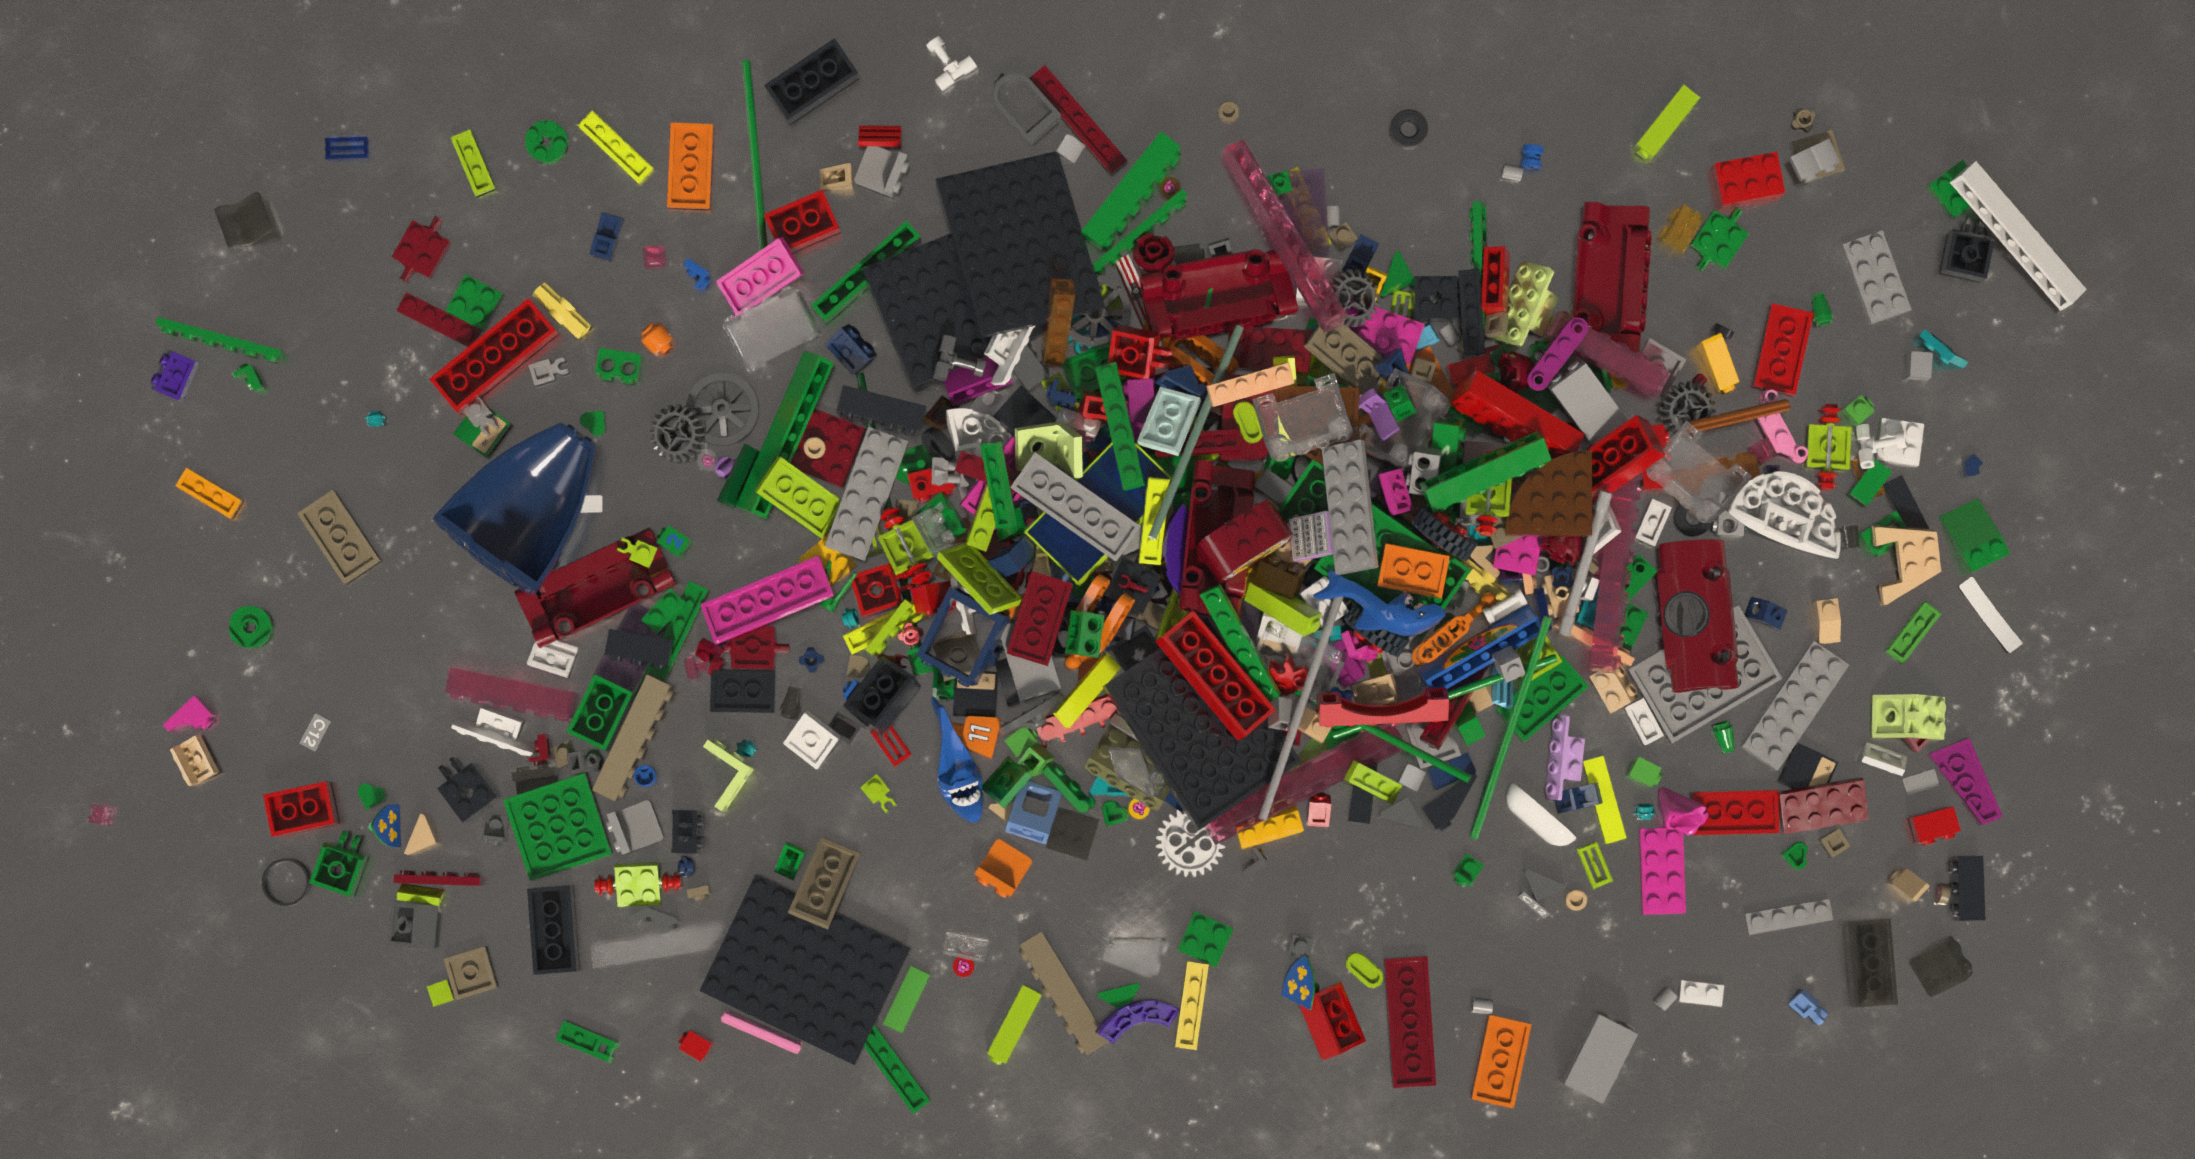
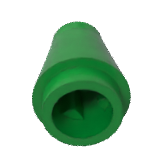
(1821, 309)
(1725, 735)

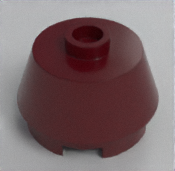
(1153, 253)
(1515, 370)
(1562, 548)

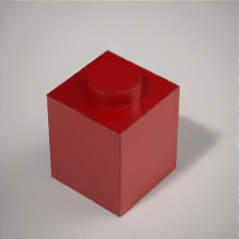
(695, 1045)

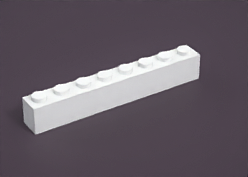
(2018, 236)

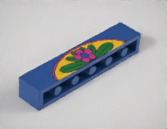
(1477, 650)

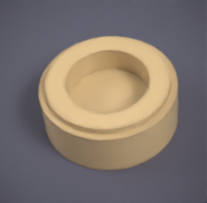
(814, 447)
(1576, 899)

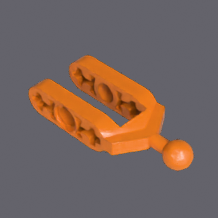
(1204, 349)
(1113, 620)
(1462, 621)

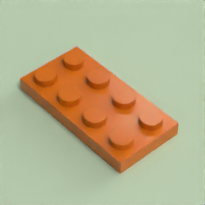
(690, 165)
(1501, 1061)

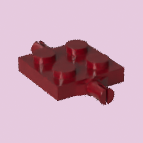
(420, 249)
(754, 649)

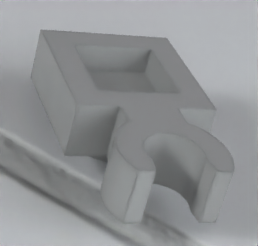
(544, 371)
(479, 415)

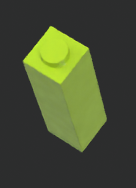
(1666, 123)
(1292, 613)
(1013, 1025)

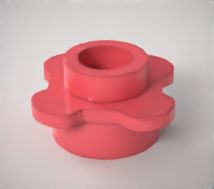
(910, 639)

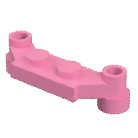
(1778, 433)

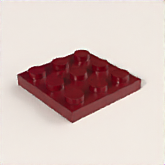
(842, 446)

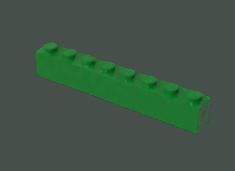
(787, 426)

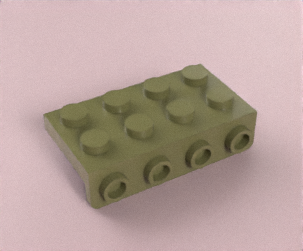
(1101, 765)

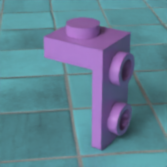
(1380, 413)

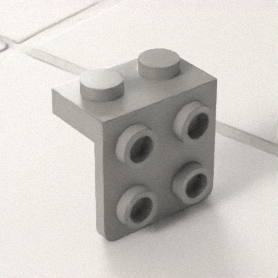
(882, 170)
(634, 827)

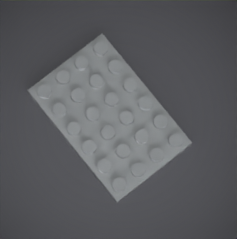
(1688, 711)

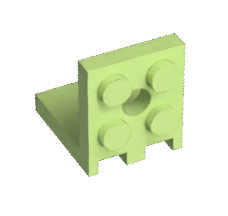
(1058, 446)
(1915, 716)
(735, 761)

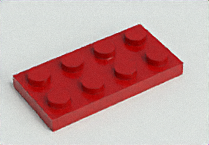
(1783, 349)
(1739, 812)

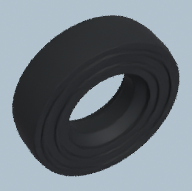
(1408, 115)
(937, 444)
(1687, 528)

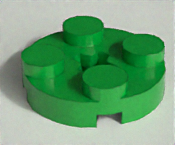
(535, 136)
(253, 615)

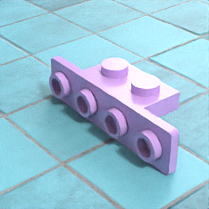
(1564, 758)

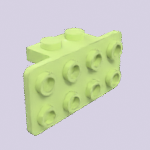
(1528, 303)

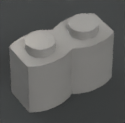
(1815, 160)

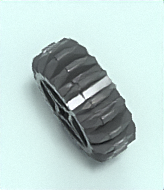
(1365, 288)
(1682, 394)
(681, 424)

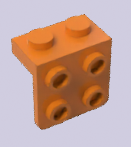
(1003, 868)

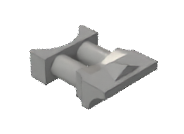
(940, 473)

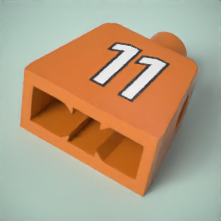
(979, 734)

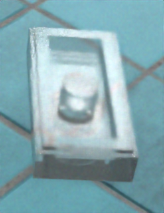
(965, 947)

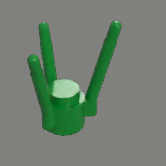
(831, 603)

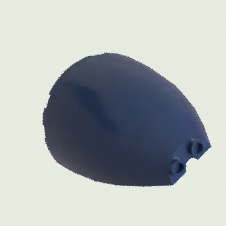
(523, 506)

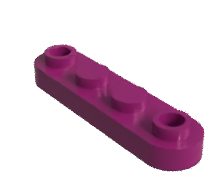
(1557, 353)

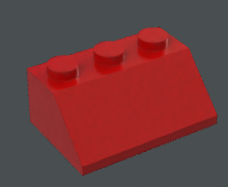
(1333, 1022)

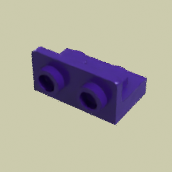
(172, 374)

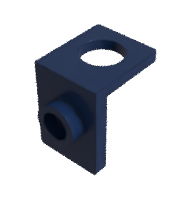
(1769, 612)

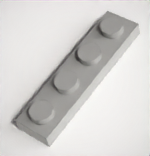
(1788, 916)

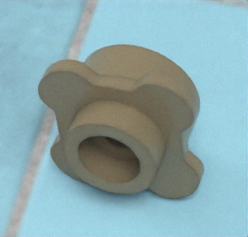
(1808, 115)

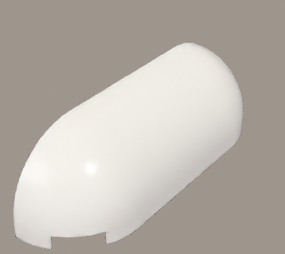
(1537, 817)

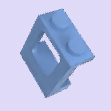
(1032, 825)

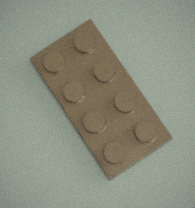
(1346, 356)
(338, 537)
(824, 883)

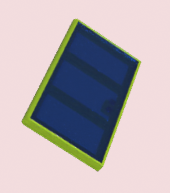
(1103, 479)

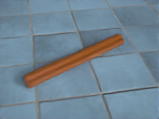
(1741, 415)

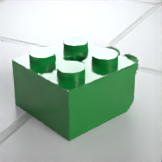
(335, 855)

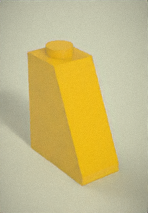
(1718, 363)

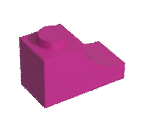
(192, 713)

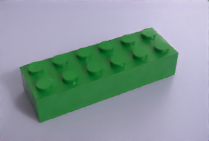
(1131, 191)

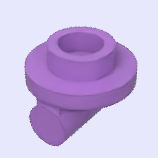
(724, 466)

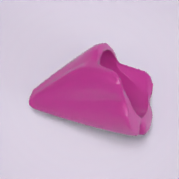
(1681, 812)

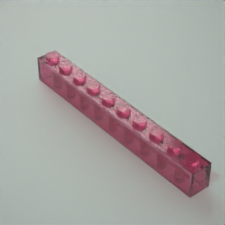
(1284, 236)
(1613, 581)
(1305, 781)

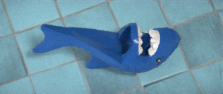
(1377, 615)
(957, 773)

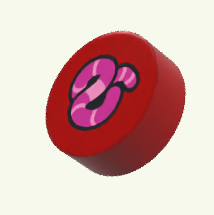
(963, 967)

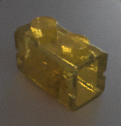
(1681, 230)

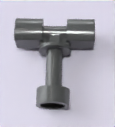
(949, 359)

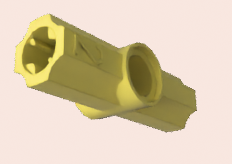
(561, 310)
(1483, 582)

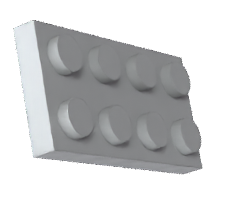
(1876, 277)

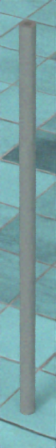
(1300, 708)

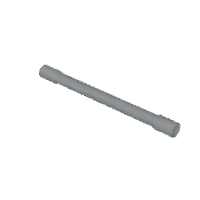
(1600, 510)

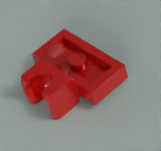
(1287, 676)

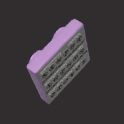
(1311, 536)

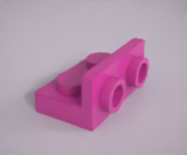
(1396, 492)
(1358, 648)

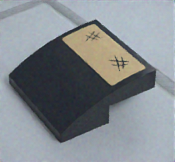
(977, 699)
(1808, 768)

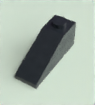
(1446, 806)

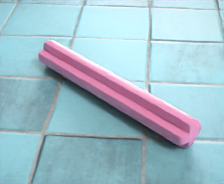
(761, 1031)

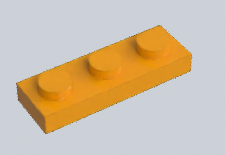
(208, 493)

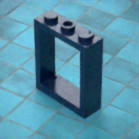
(1001, 620)

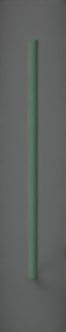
(1194, 436)

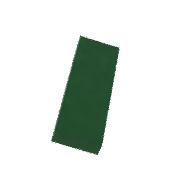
(738, 477)

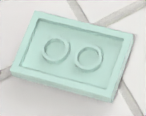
(1169, 421)

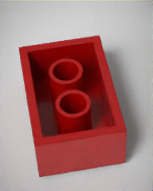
(1748, 179)
(803, 221)
(300, 809)

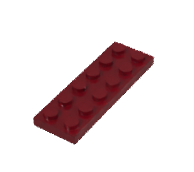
(1410, 1022)

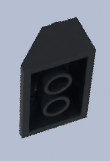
(882, 695)

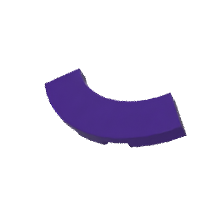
(1175, 547)
(1134, 1013)

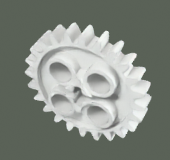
(1201, 858)

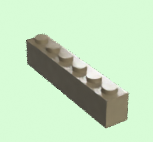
(632, 737)
(1063, 992)

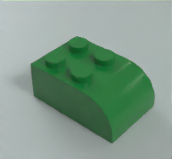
(600, 712)

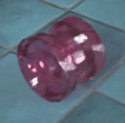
(99, 815)

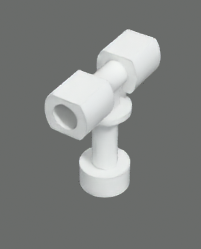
(953, 68)
(1870, 445)

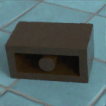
(1280, 576)

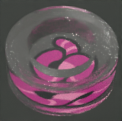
(707, 459)

